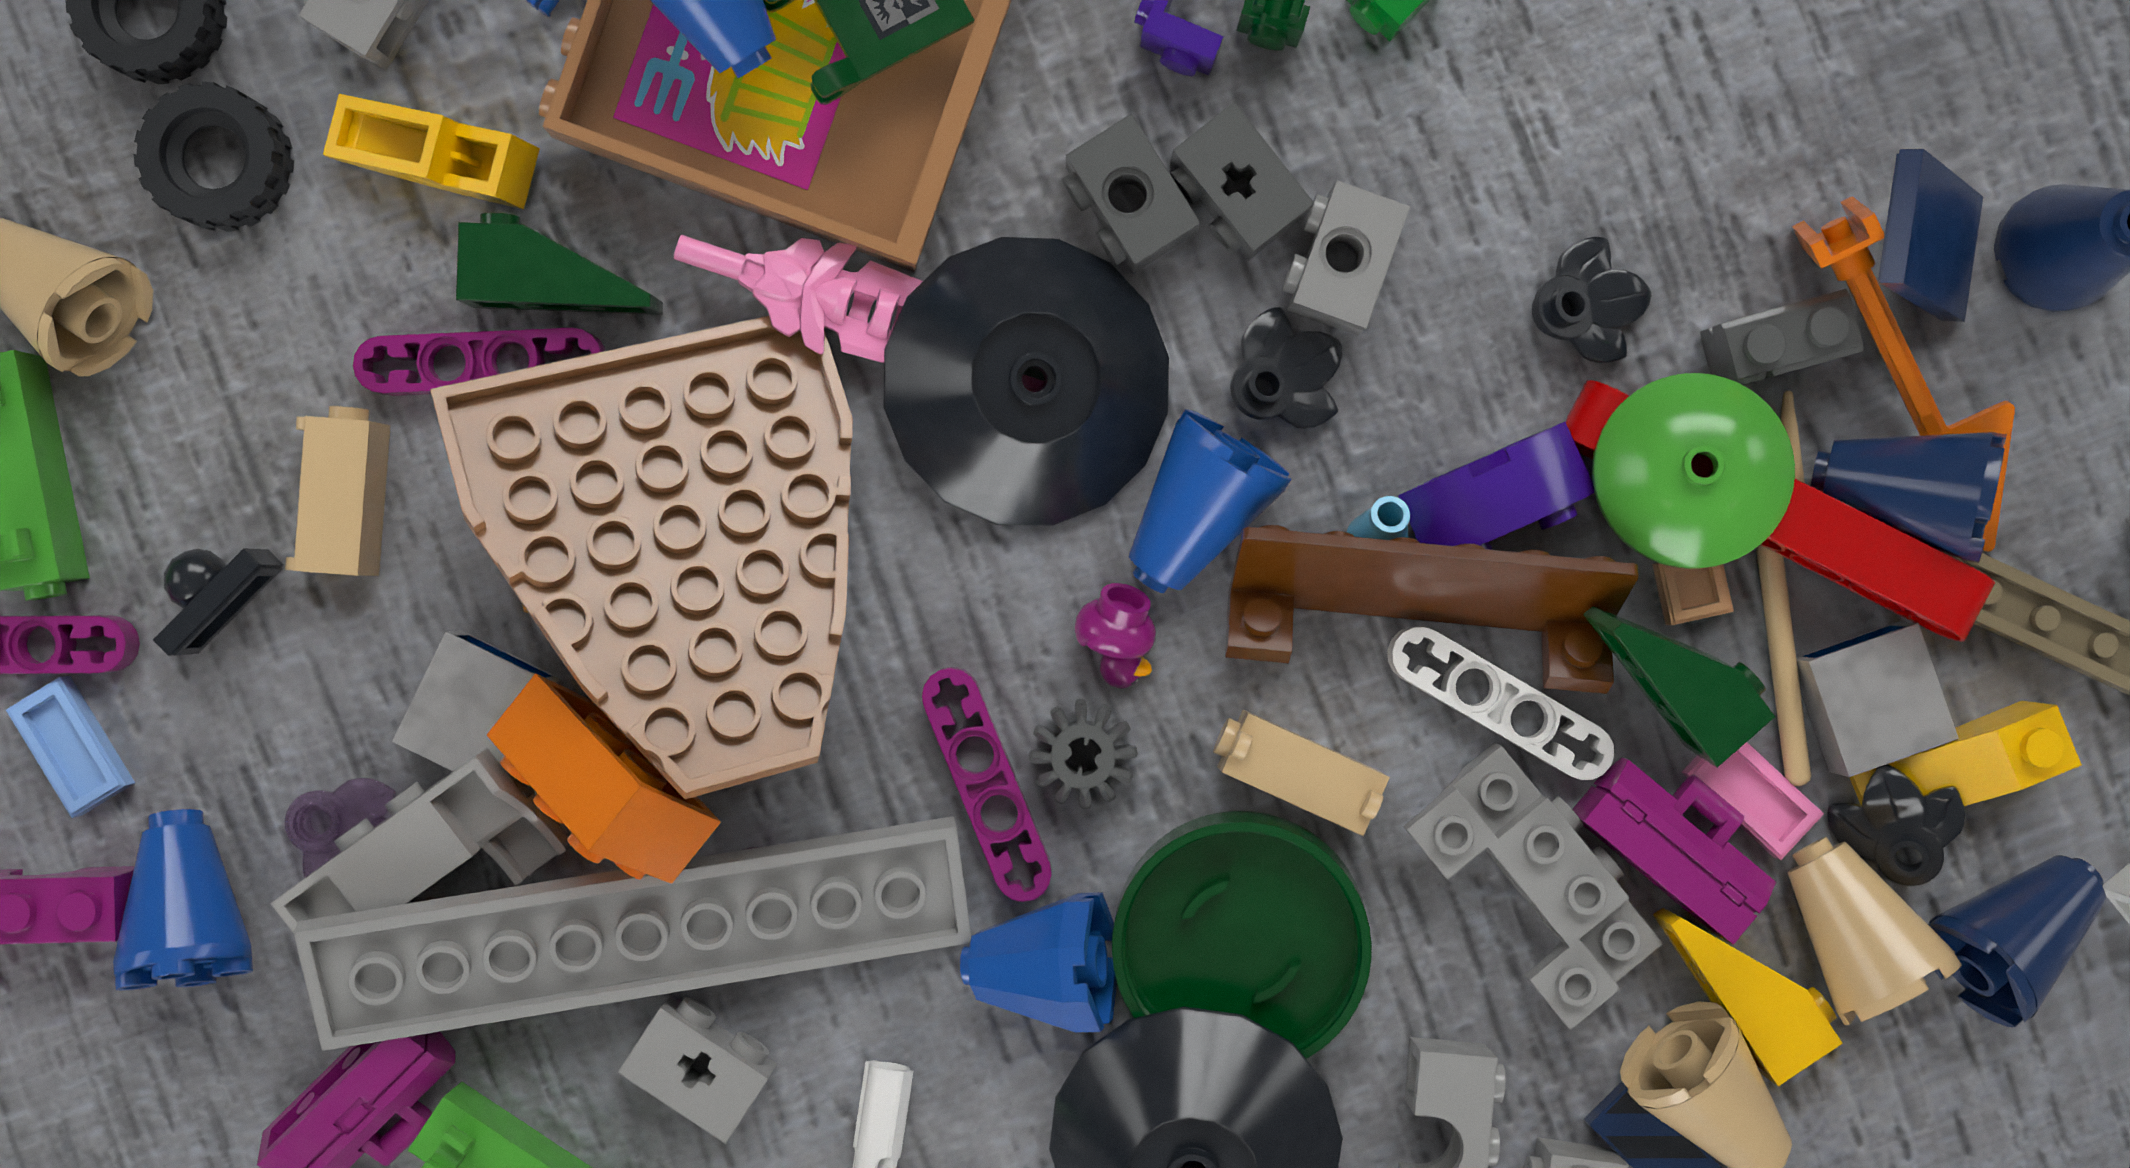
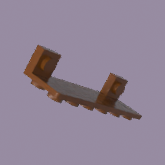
(1425, 583)

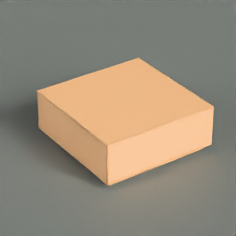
(1692, 593)

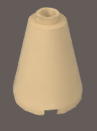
(70, 298)
(1864, 933)
(1707, 1087)

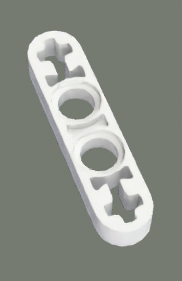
(1498, 705)

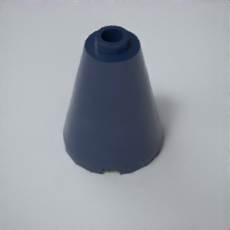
(2065, 245)
(1920, 485)
(2021, 936)

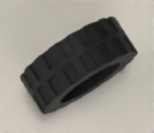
(159, 59)
(163, 146)

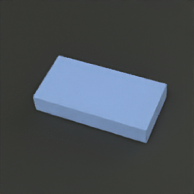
(70, 746)

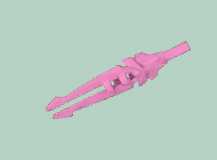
(811, 292)

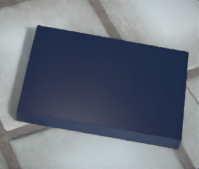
(1930, 235)

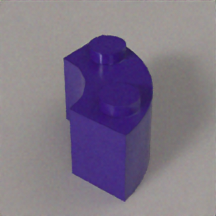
(1502, 492)

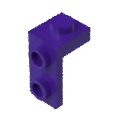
(1180, 43)

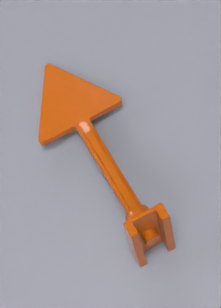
(1845, 248)

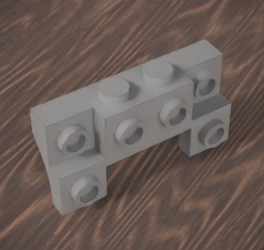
(427, 840)
(1552, 868)

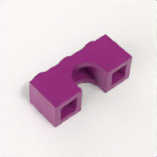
(63, 906)

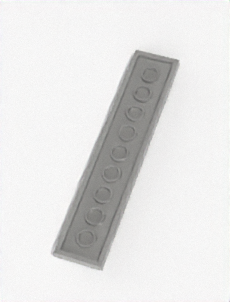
(632, 938)

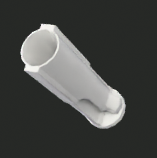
(882, 1114)

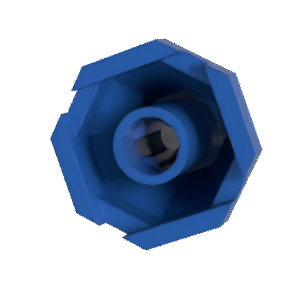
(1048, 964)

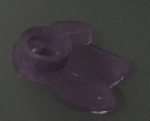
(345, 808)

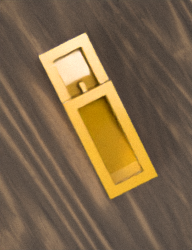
(432, 150)

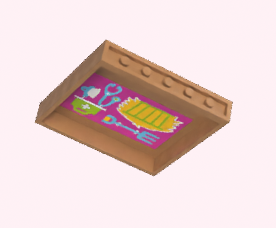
(842, 170)

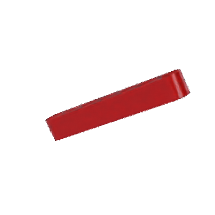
(1839, 541)

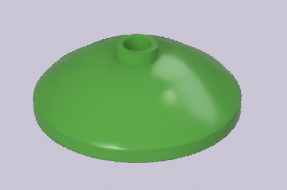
(1648, 480)

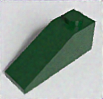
(520, 269)
(1699, 696)

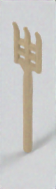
(1781, 635)

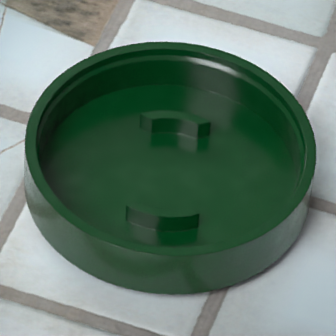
(1245, 923)

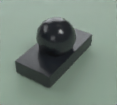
(211, 594)

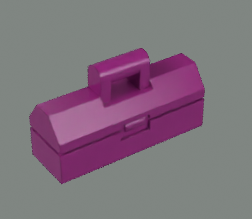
(1691, 868)
(353, 1099)

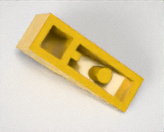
(1992, 755)
(1778, 1018)

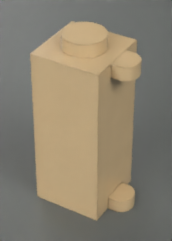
(341, 493)
(1300, 771)

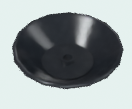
(961, 393)
(1194, 1091)

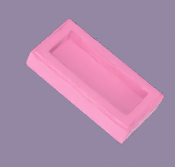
(1771, 806)

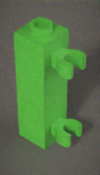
(37, 505)
(478, 1133)

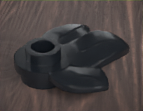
(1598, 301)
(1293, 366)
(1897, 817)

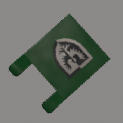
(878, 36)

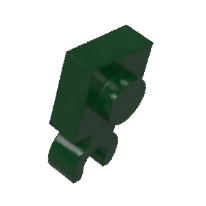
(1273, 22)

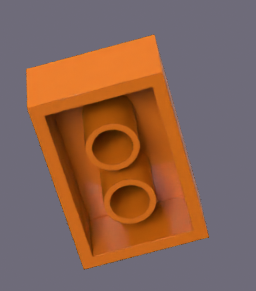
(598, 783)

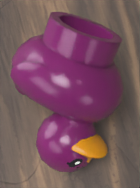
(1120, 631)

